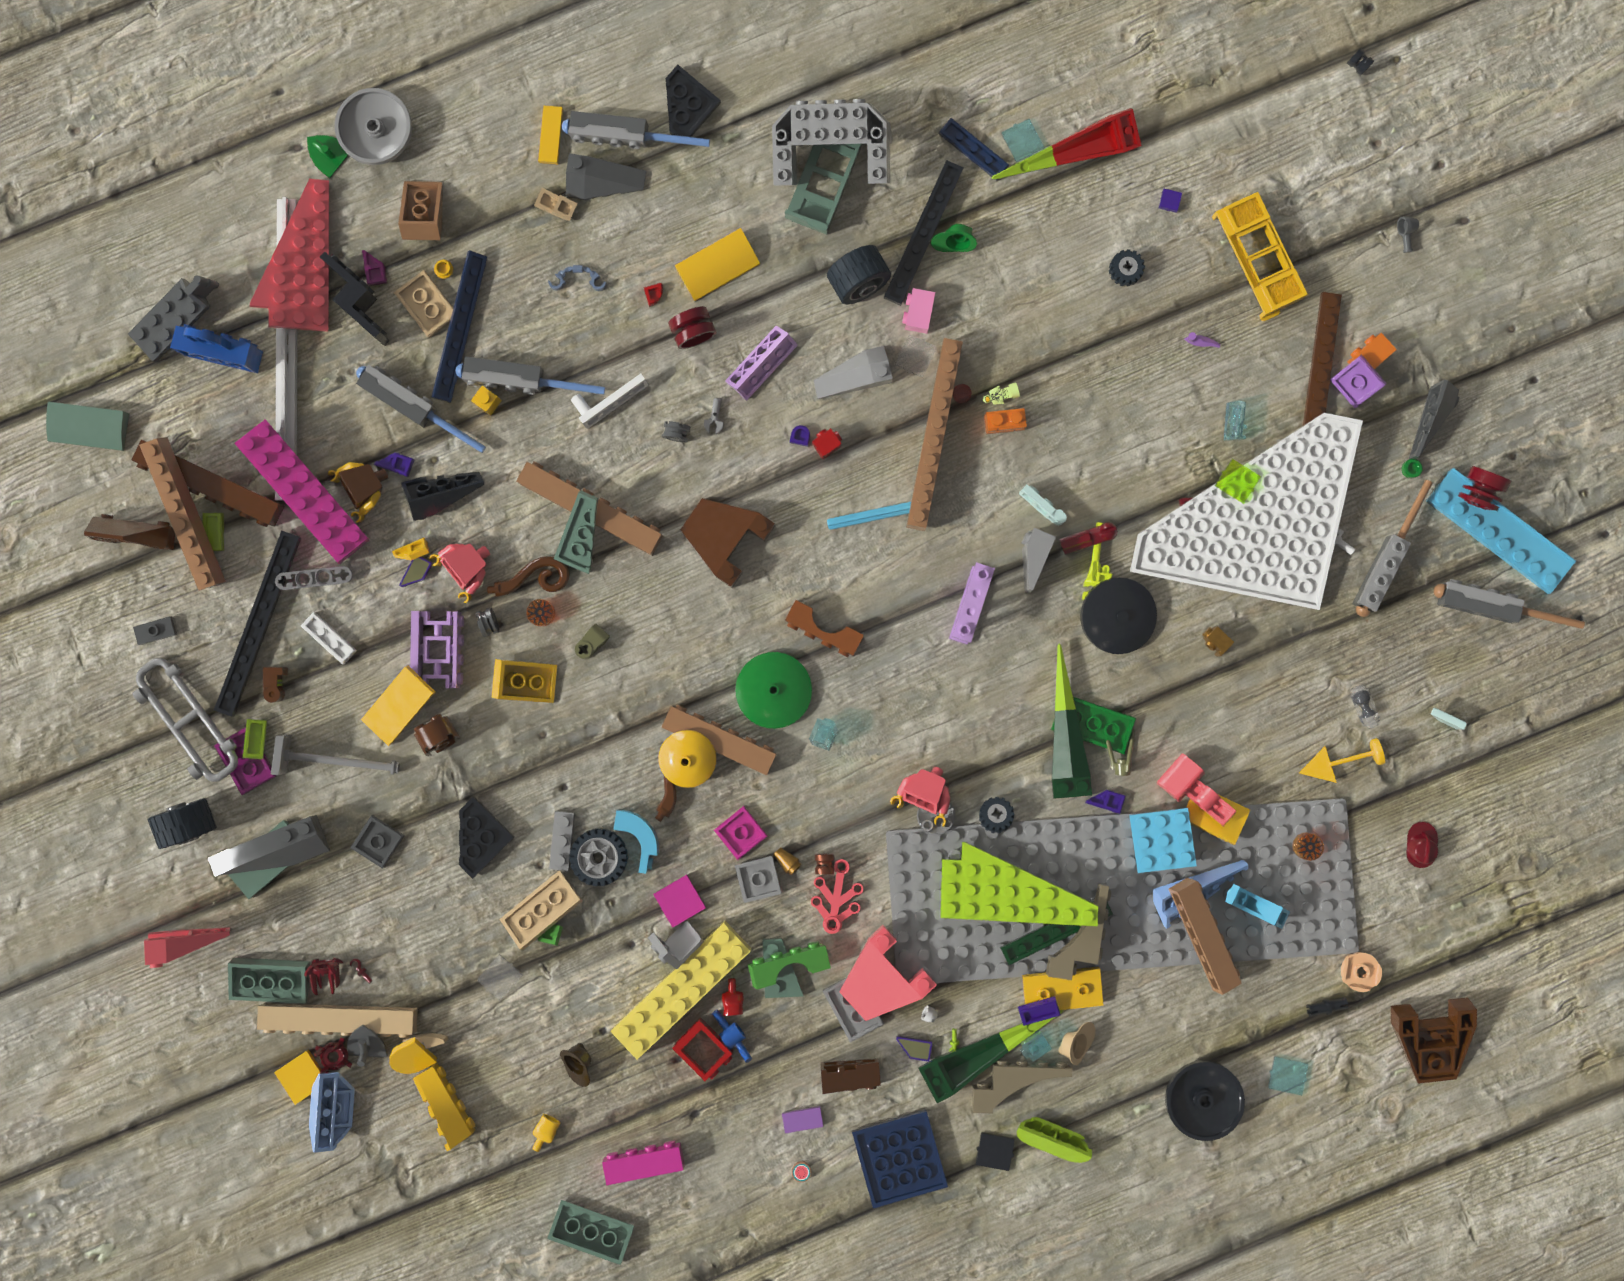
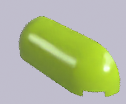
(1054, 1140)

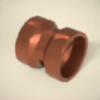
(824, 863)

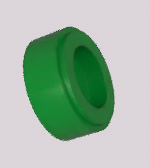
(1412, 468)

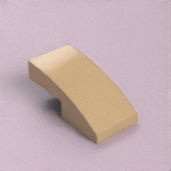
(555, 205)
(429, 1039)

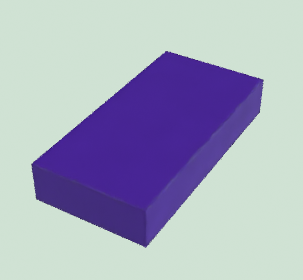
(1039, 1011)

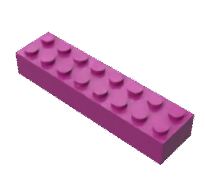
(302, 491)

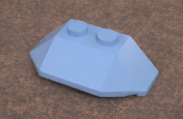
(330, 1111)

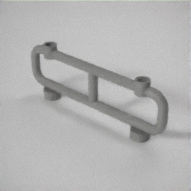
(144, 694)

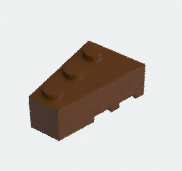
(850, 1075)

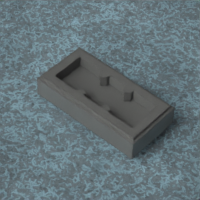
(155, 630)

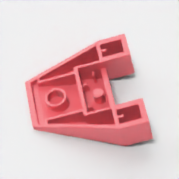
(170, 945)
(876, 984)

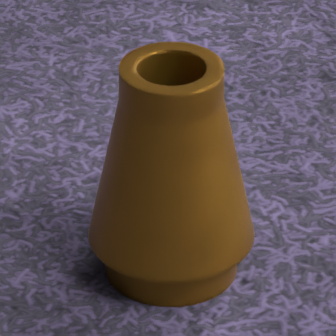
(787, 861)

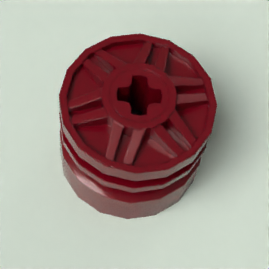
(1484, 488)

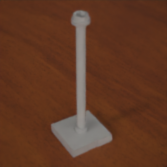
(283, 754)

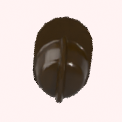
(577, 1063)

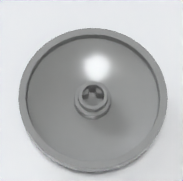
(373, 126)

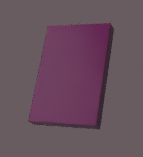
(249, 772)

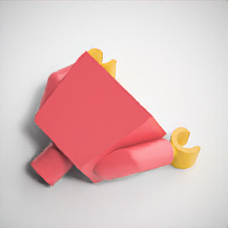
(464, 565)
(925, 791)

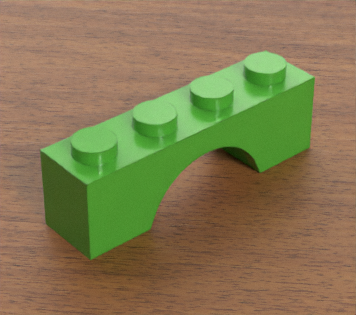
(765, 971)

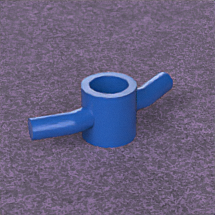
(732, 1035)

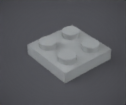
(758, 879)

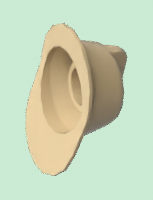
(1077, 1043)

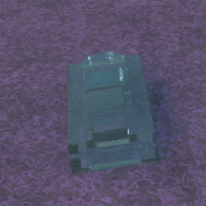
(1235, 421)

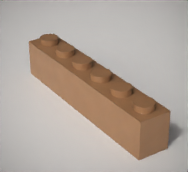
(725, 742)
(1205, 935)

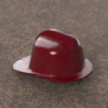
(1422, 845)

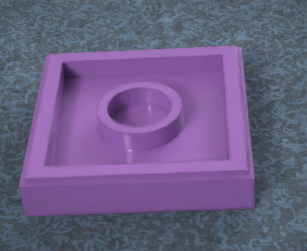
(1358, 381)

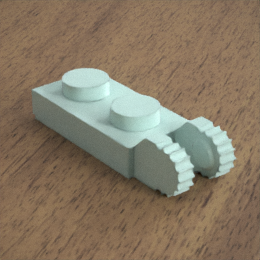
(1044, 505)

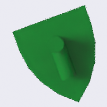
(326, 153)

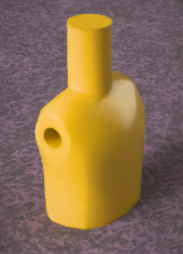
(545, 1131)

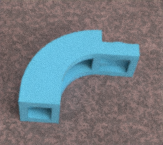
(643, 831)
(1257, 906)

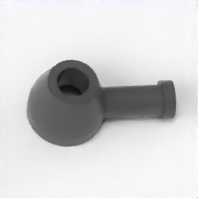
(1406, 226)

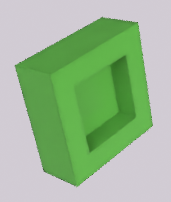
(552, 935)

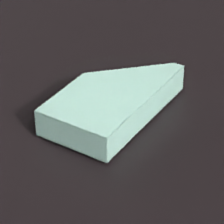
(1448, 719)

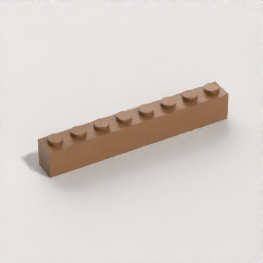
(182, 513)
(607, 518)

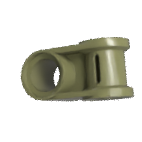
(594, 639)

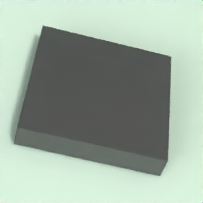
(377, 841)

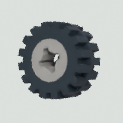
(1121, 272)
(996, 822)

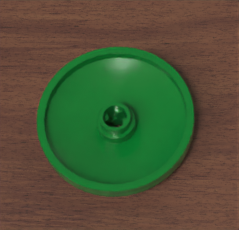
(792, 693)

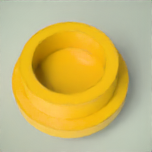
(443, 269)

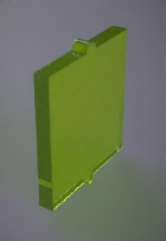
(1237, 481)

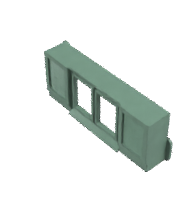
(812, 209)

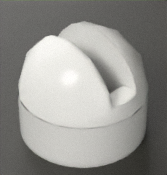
(929, 1014)

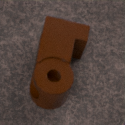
(272, 683)

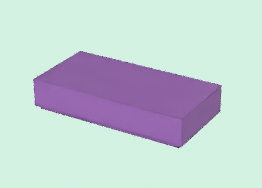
(802, 1119)

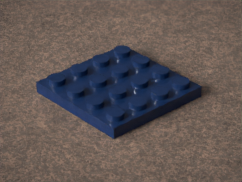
(899, 1158)

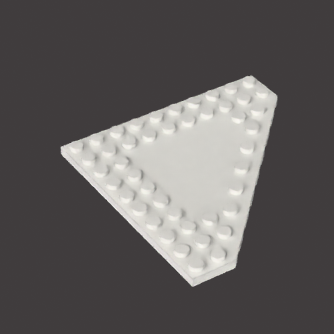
(1275, 541)

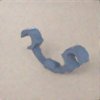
(577, 269)

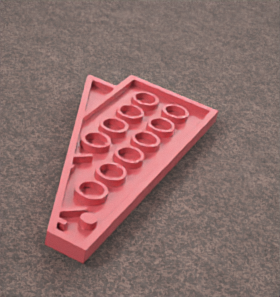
(296, 277)

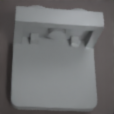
(677, 946)

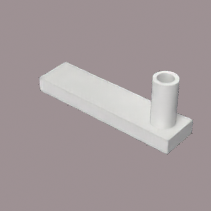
(626, 392)

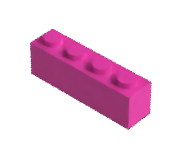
(643, 1163)

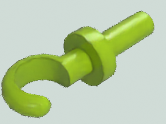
(954, 1042)

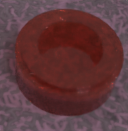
(962, 393)

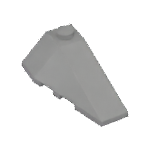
(860, 372)

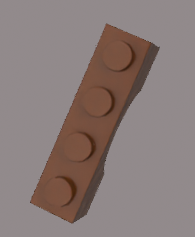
(845, 640)

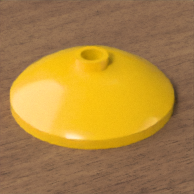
(694, 748)

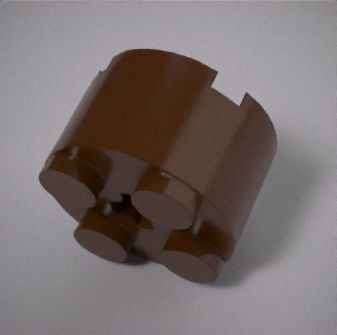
(436, 735)

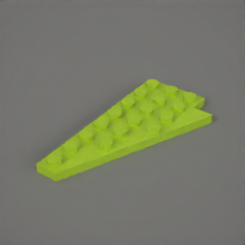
(996, 890)

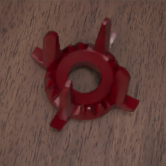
(322, 967)
(324, 1051)

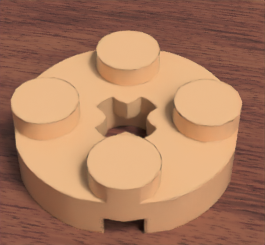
(1366, 981)

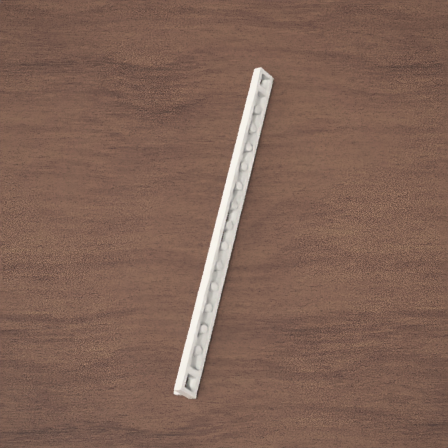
(286, 373)

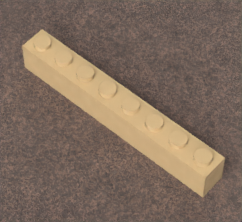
(336, 1018)

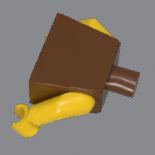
(361, 485)

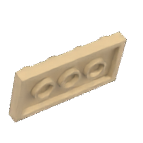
(540, 910)

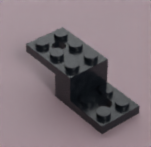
(355, 297)

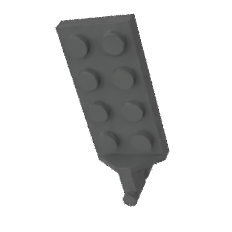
(180, 306)

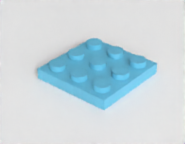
(1162, 840)

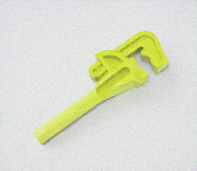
(1096, 572)

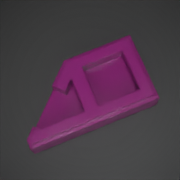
(374, 270)

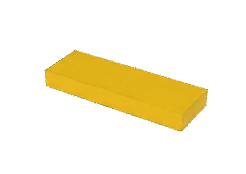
(550, 135)

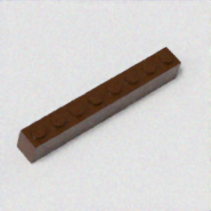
(222, 490)

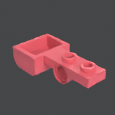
(1183, 780)

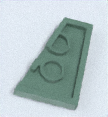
(786, 982)

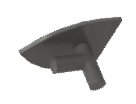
(365, 1043)

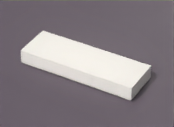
(328, 638)

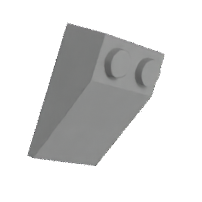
(1035, 552)

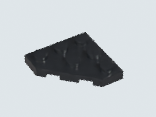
(687, 103)
(479, 837)

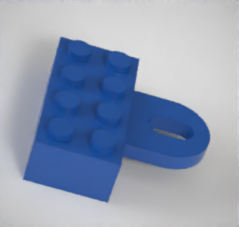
(216, 349)

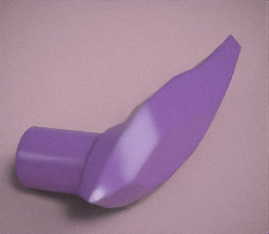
(1202, 341)

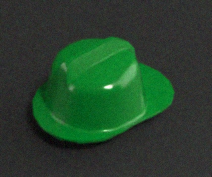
(955, 239)

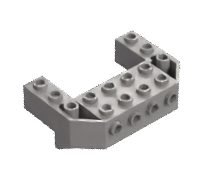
(831, 124)

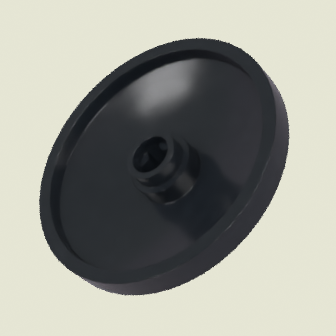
(1118, 615)
(1205, 1100)

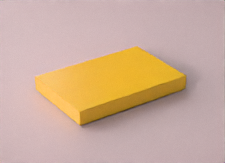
(1205, 822)

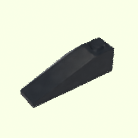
(432, 496)

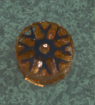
(540, 612)
(1308, 846)

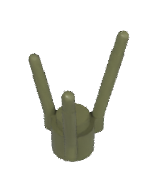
(1123, 765)

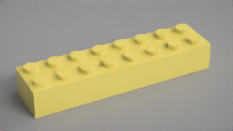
(681, 990)

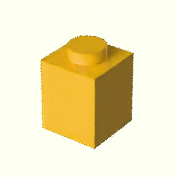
(486, 400)

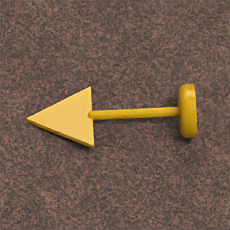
(1321, 767)

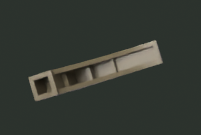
(1084, 944)
(1010, 1078)

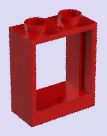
(700, 1025)

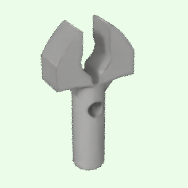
(714, 417)

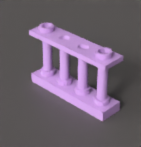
(971, 603)

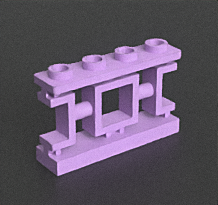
(421, 646)

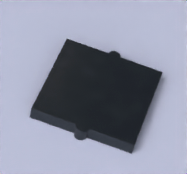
(995, 1151)

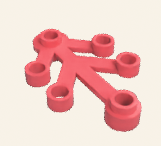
(836, 899)

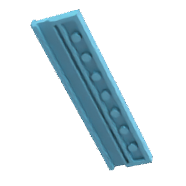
(1503, 534)

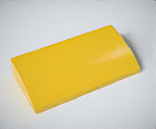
(717, 264)

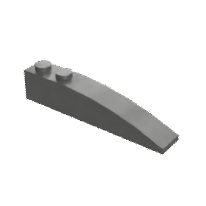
(275, 849)

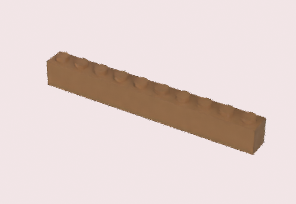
(934, 434)

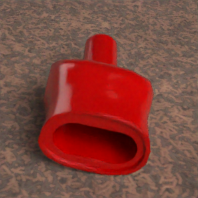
(732, 999)

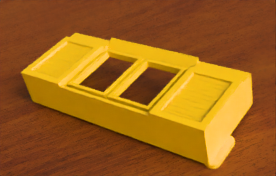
(1277, 289)

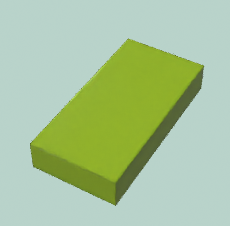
(214, 528)
(254, 739)

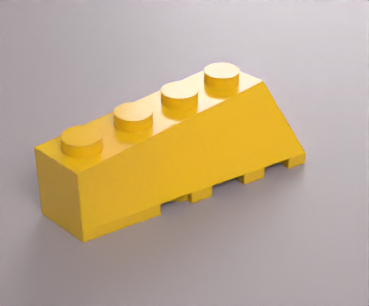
(444, 1105)

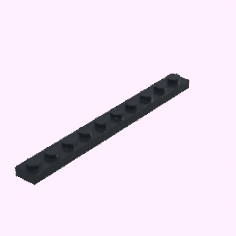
(256, 625)

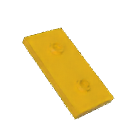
(1080, 992)

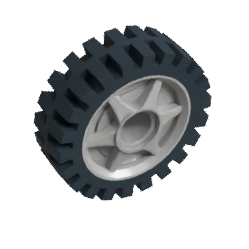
(595, 872)

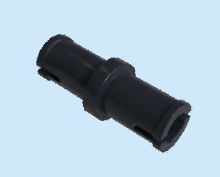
(1327, 1006)

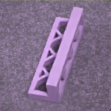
(763, 364)

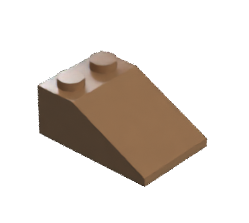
(421, 210)

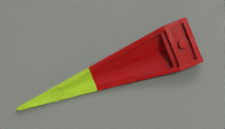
(1104, 138)

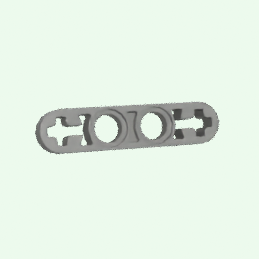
(314, 580)

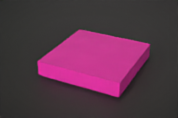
(740, 832)
(679, 900)

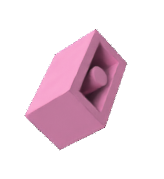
(919, 311)

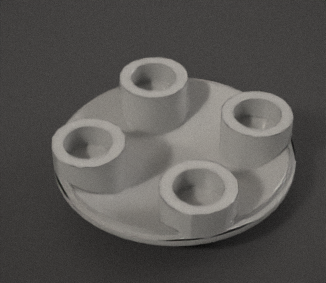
(926, 821)

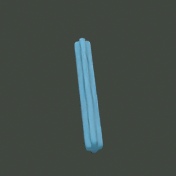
(868, 516)

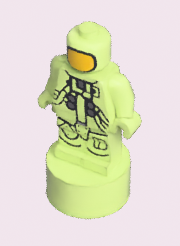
(998, 395)

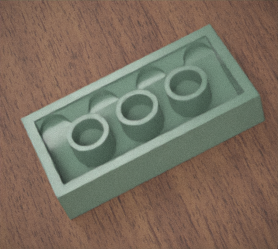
(86, 426)
(268, 980)
(590, 1232)

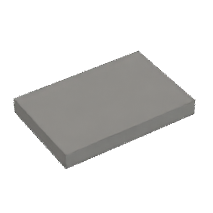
(848, 1017)

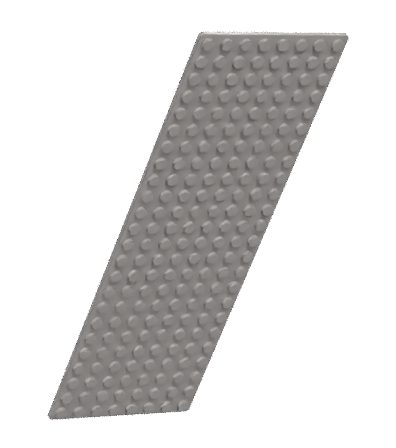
(1100, 850)

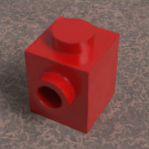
(827, 442)

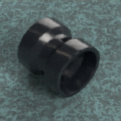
(1363, 65)

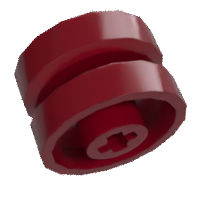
(692, 327)

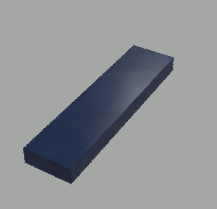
(972, 148)

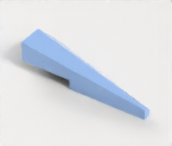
(1209, 881)

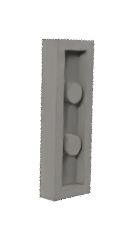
(561, 840)

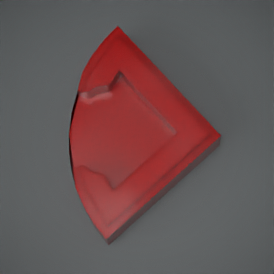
(653, 293)

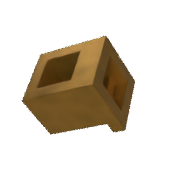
(1217, 640)

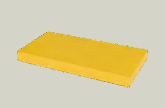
(398, 705)

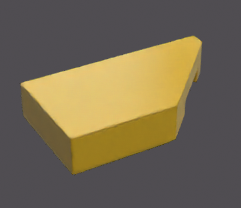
(413, 550)

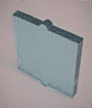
(1022, 140)
(1288, 1075)

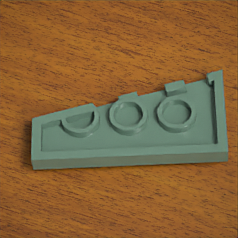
(578, 537)

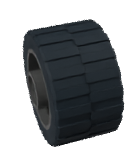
(858, 274)
(182, 823)

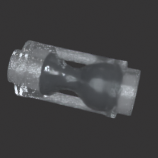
(1361, 697)

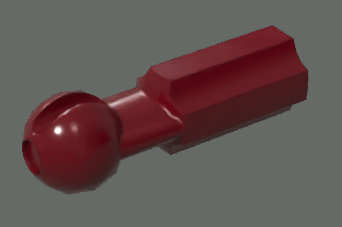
(1088, 538)

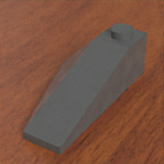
(595, 177)
(1439, 404)

